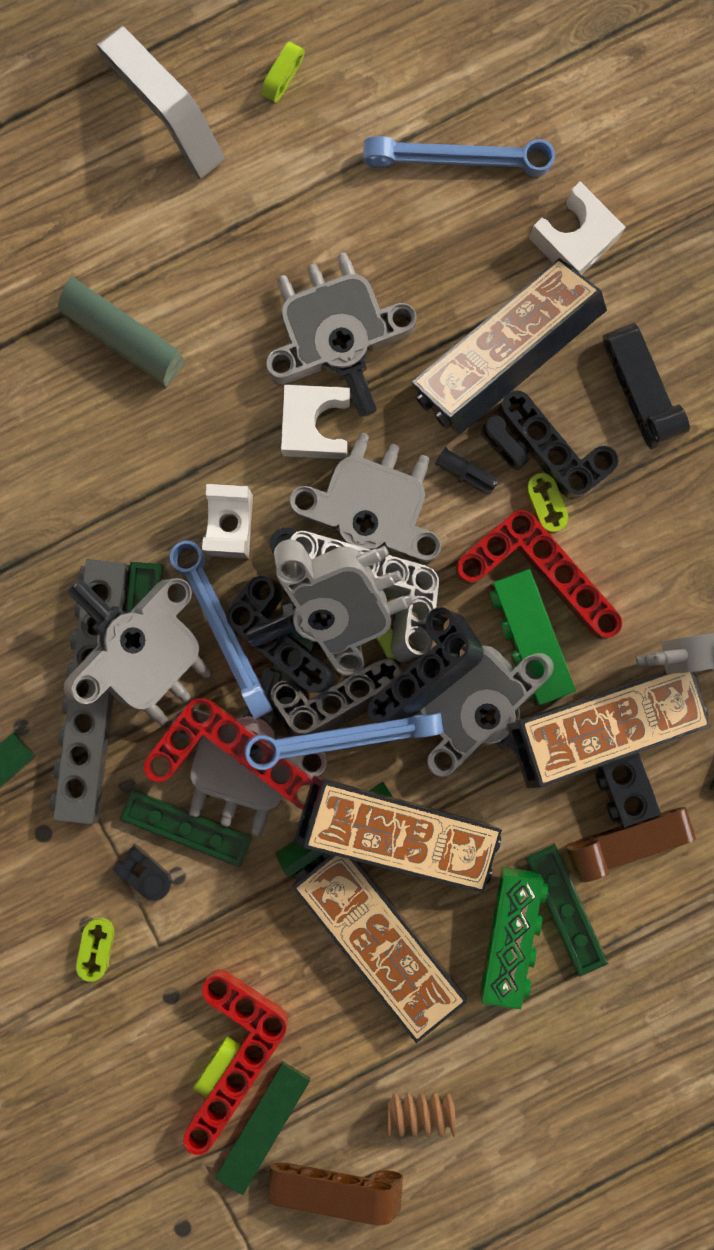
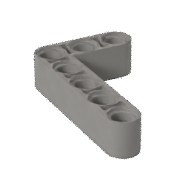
(165, 98)
(406, 624)

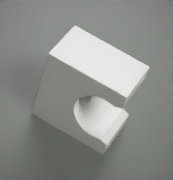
(581, 248)
(300, 414)
(225, 502)

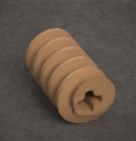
(421, 1114)

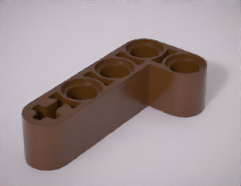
(620, 845)
(337, 1194)

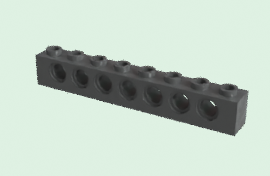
(63, 802)

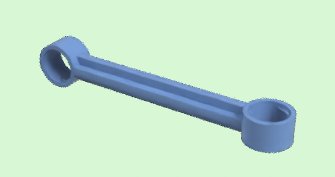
(384, 151)
(238, 662)
(350, 737)

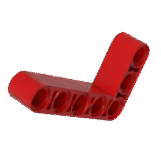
(546, 568)
(211, 729)
(242, 1063)

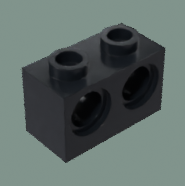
(635, 785)

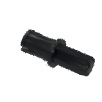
(466, 471)

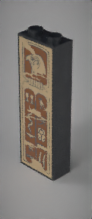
(509, 346)
(607, 726)
(397, 835)
(379, 943)

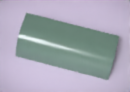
(120, 332)

